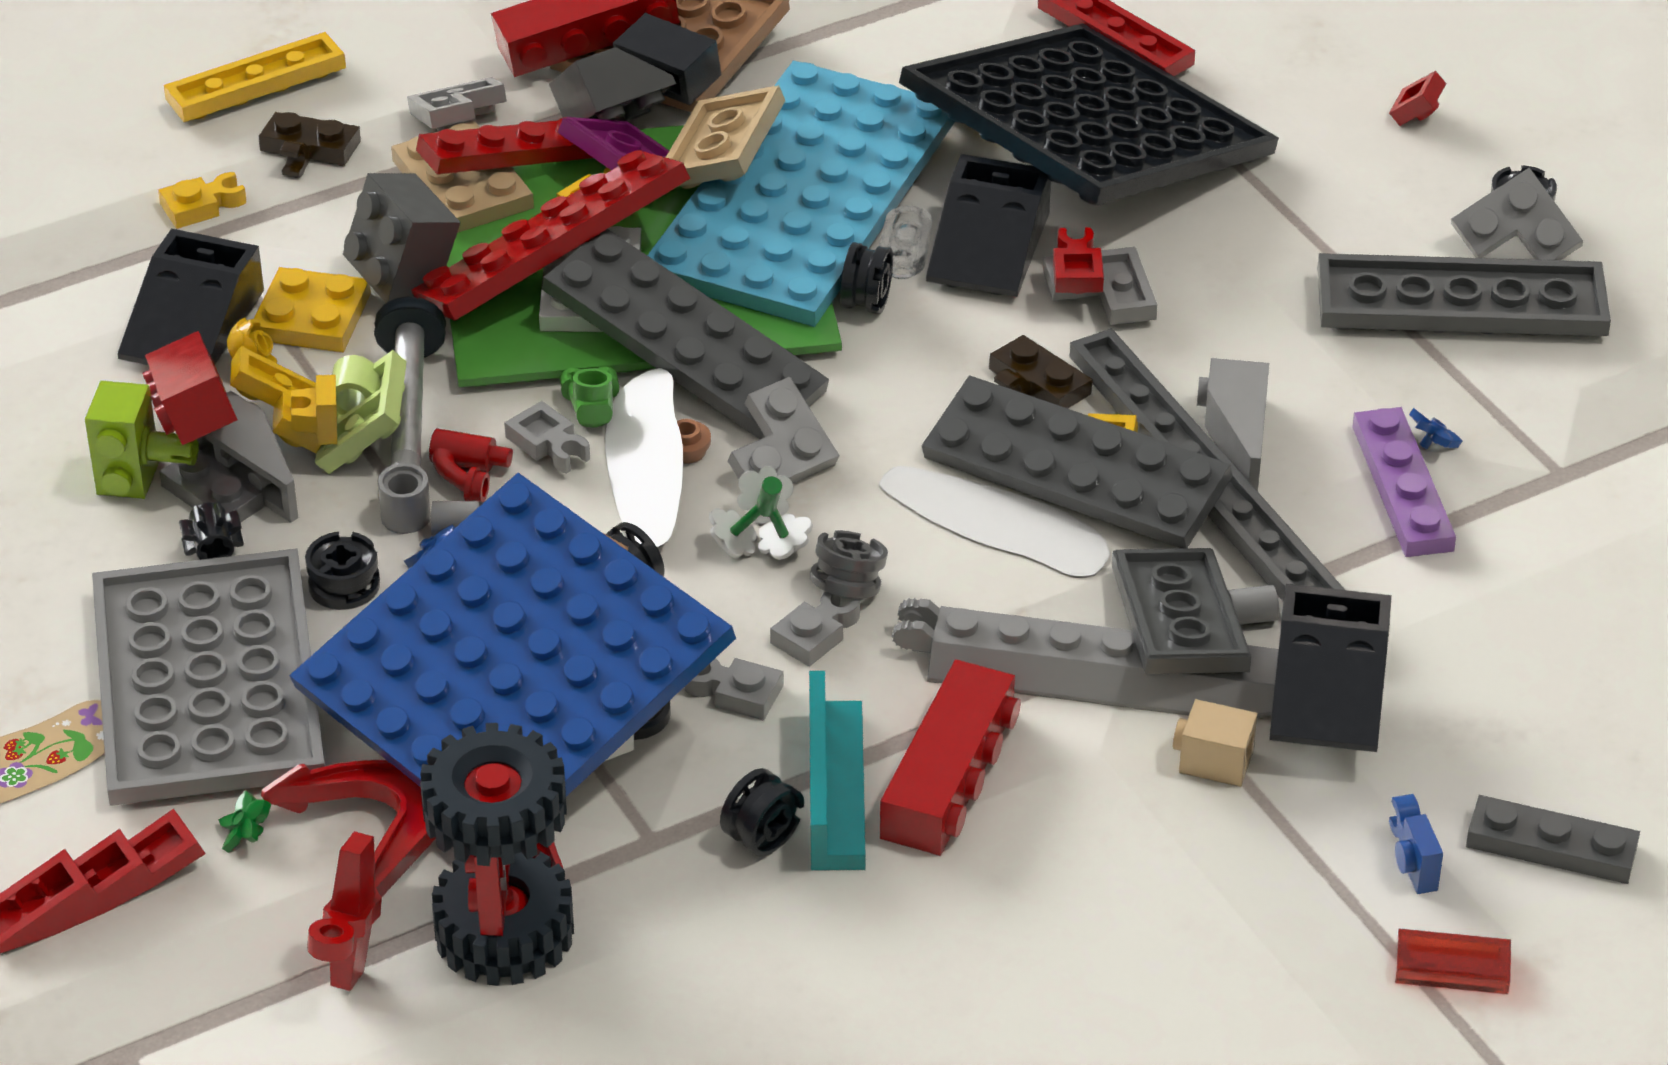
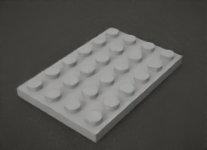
(201, 676)

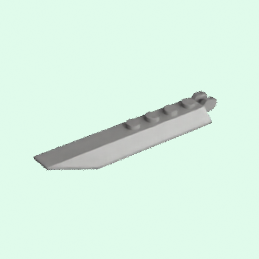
(1074, 660)

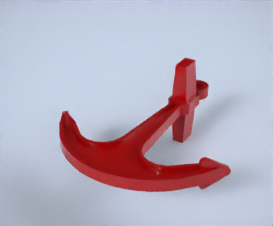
(360, 873)

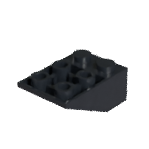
(989, 225)
(193, 287)
(1330, 668)

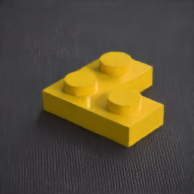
(272, 383)

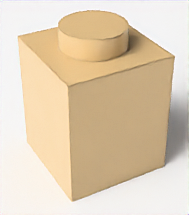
(1216, 742)

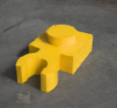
(196, 201)

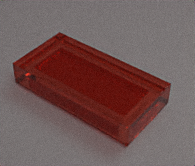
(1453, 961)

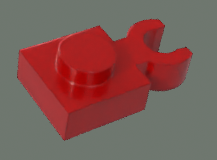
(1077, 264)

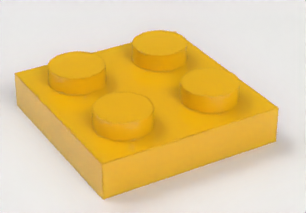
(312, 308)

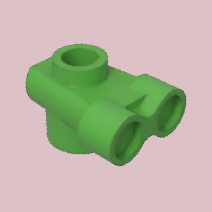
(591, 393)

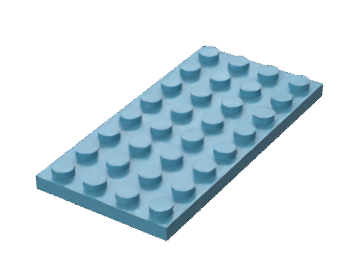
(816, 185)

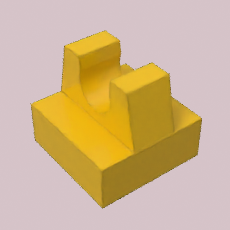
(316, 410)

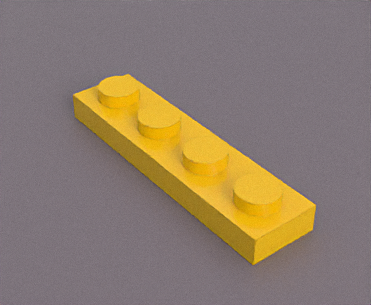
(254, 77)

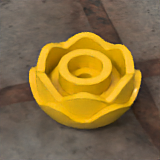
(248, 335)

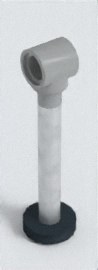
(414, 332)

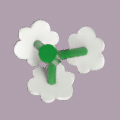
(766, 500)

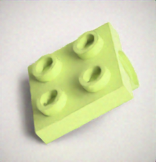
(366, 406)

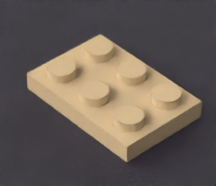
(725, 134)
(470, 195)

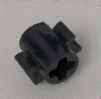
(211, 531)

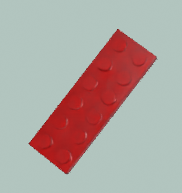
(550, 234)

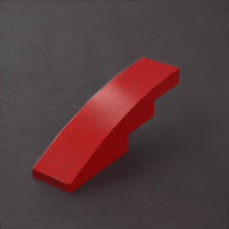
(107, 875)

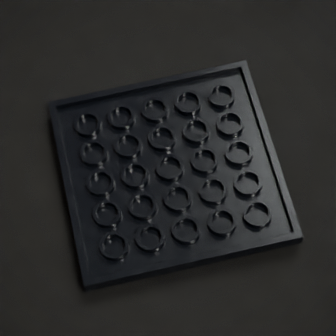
(1088, 112)

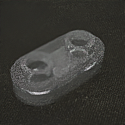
(909, 235)

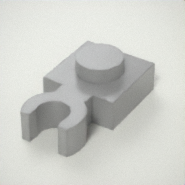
(546, 432)
(812, 631)
(739, 688)

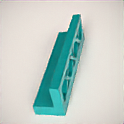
(836, 781)

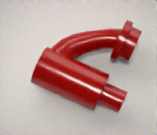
(479, 453)

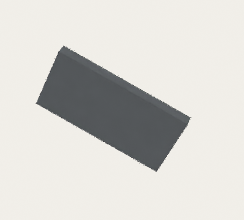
(1180, 611)

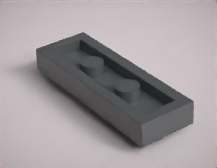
(1553, 839)

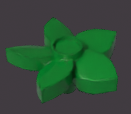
(245, 820)

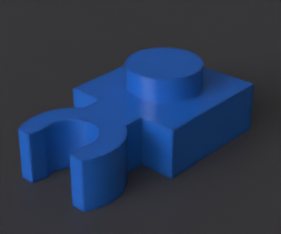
(1418, 847)

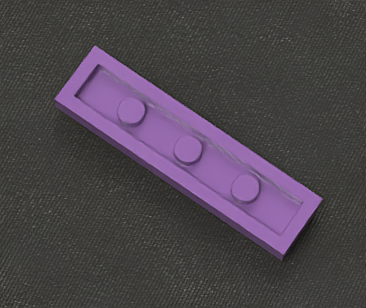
(1404, 482)

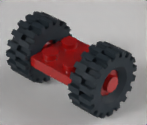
(493, 804)

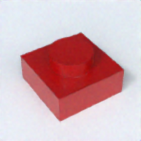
(1418, 99)

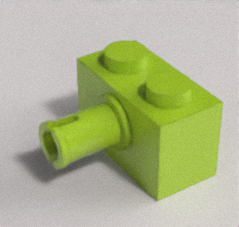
(125, 440)

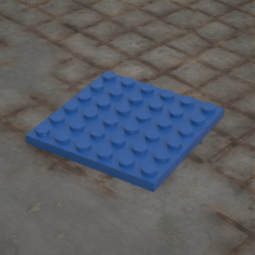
(520, 625)

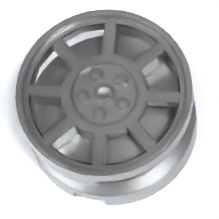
(848, 565)

